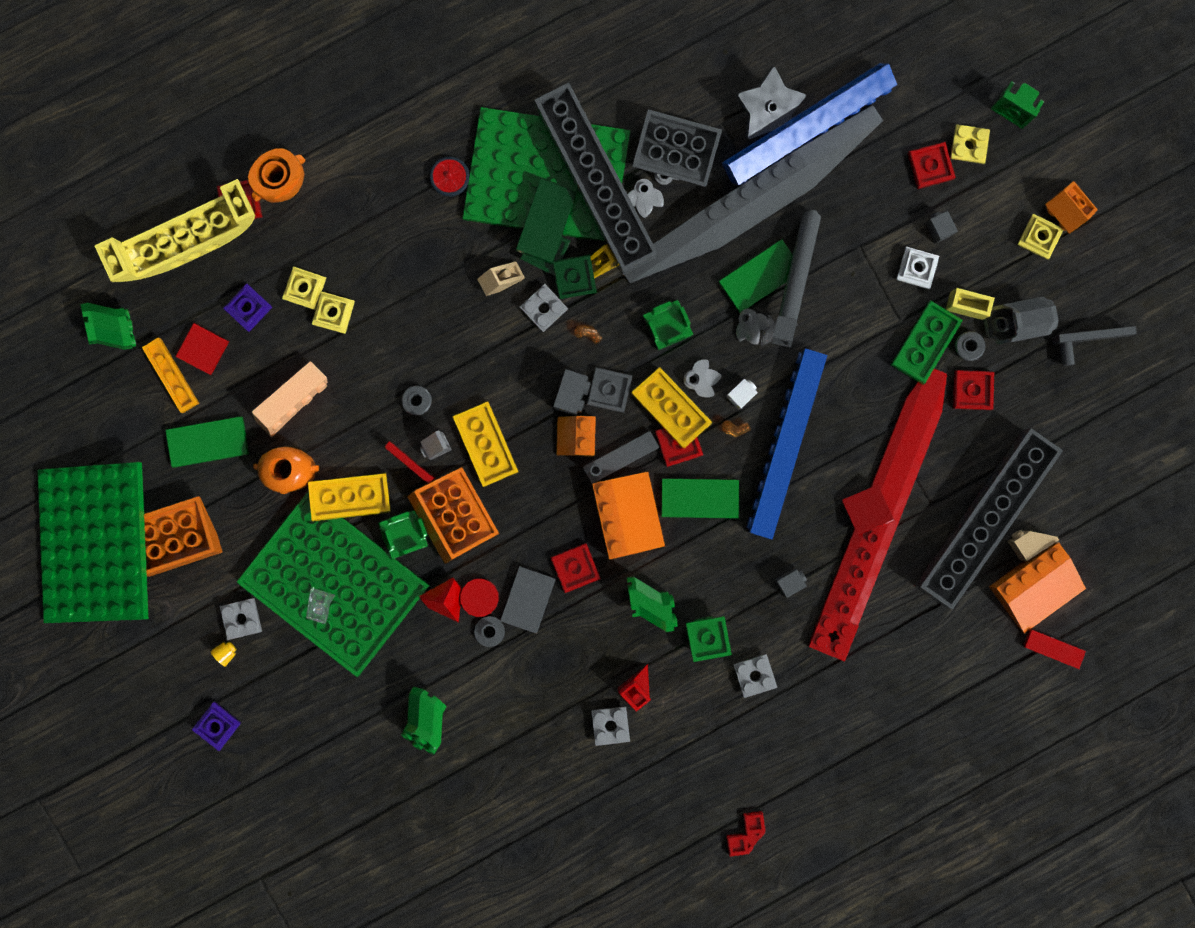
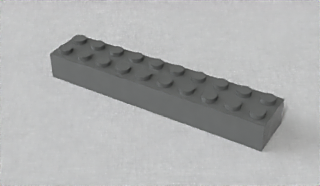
(595, 178)
(988, 518)

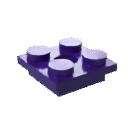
(258, 310)
(227, 723)

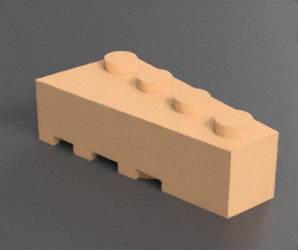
(289, 399)

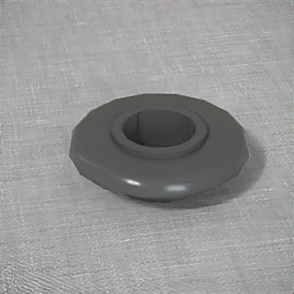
(978, 342)
(408, 395)
(489, 641)

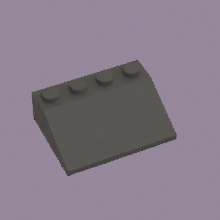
(677, 148)

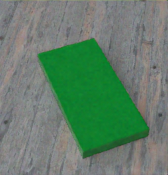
(758, 276)
(926, 342)
(207, 442)
(700, 498)

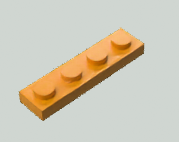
(170, 375)

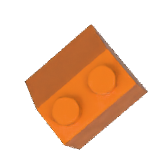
(1071, 207)
(576, 435)

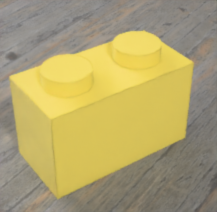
(970, 304)

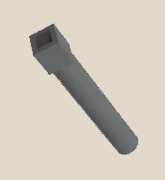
(796, 279)

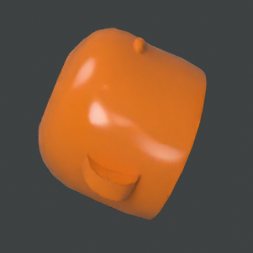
(267, 166)
(302, 469)

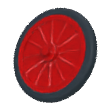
(449, 176)

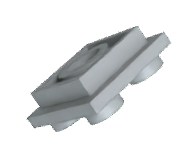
(543, 296)
(230, 619)
(764, 683)
(619, 734)

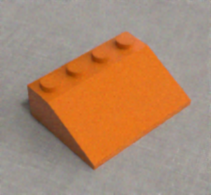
(453, 515)
(628, 515)
(179, 536)
(1038, 587)

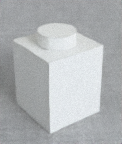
(742, 393)

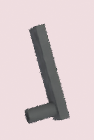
(1066, 340)
(621, 457)

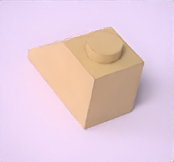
(500, 278)
(1029, 544)

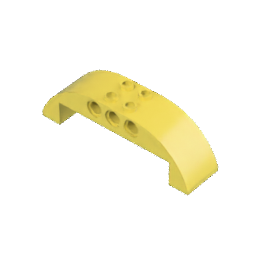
(179, 238)

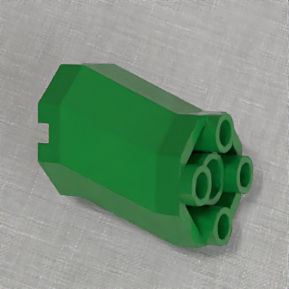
(108, 326)
(652, 604)
(424, 720)

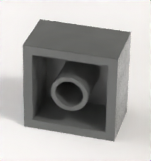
(571, 393)

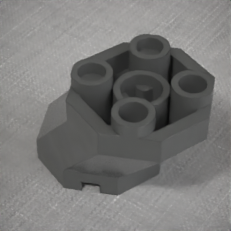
(1021, 320)

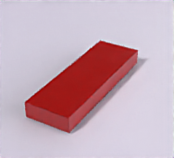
(408, 461)
(1054, 649)

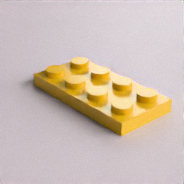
(671, 408)
(485, 444)
(348, 497)

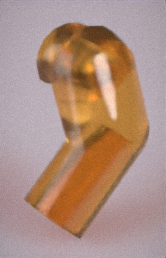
(586, 330)
(734, 430)

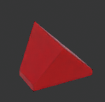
(444, 599)
(636, 689)

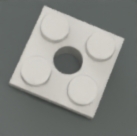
(908, 273)

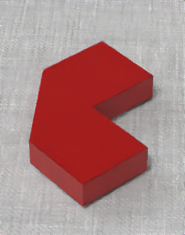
(744, 843)

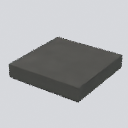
(609, 390)

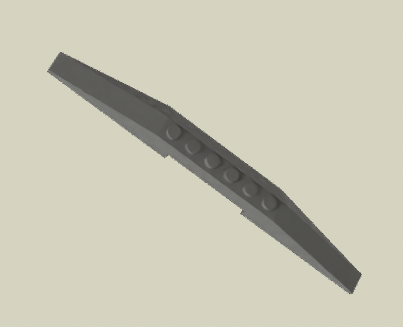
(759, 196)

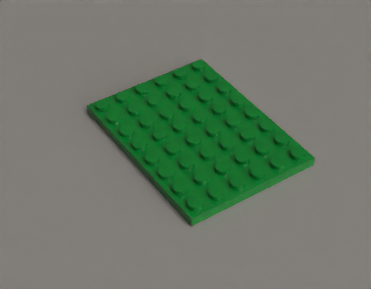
(511, 159)
(93, 543)
(341, 560)

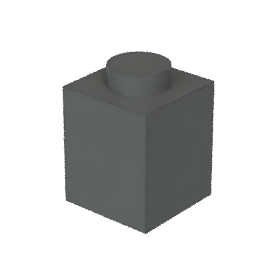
(941, 226)
(791, 582)

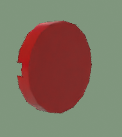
(479, 597)

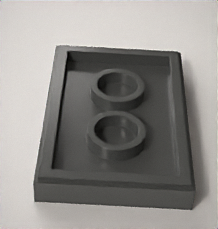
(528, 599)

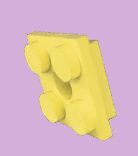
(977, 136)
(1031, 242)
(311, 296)
(341, 320)

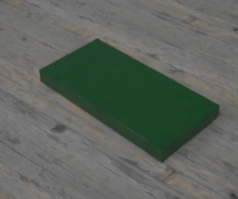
(546, 221)

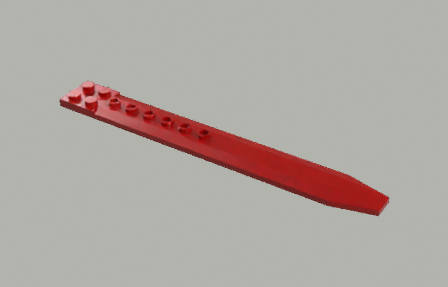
(867, 551)

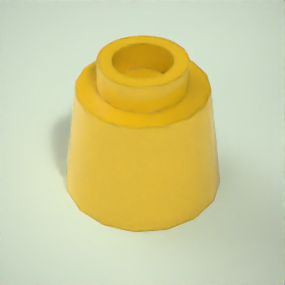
(224, 653)

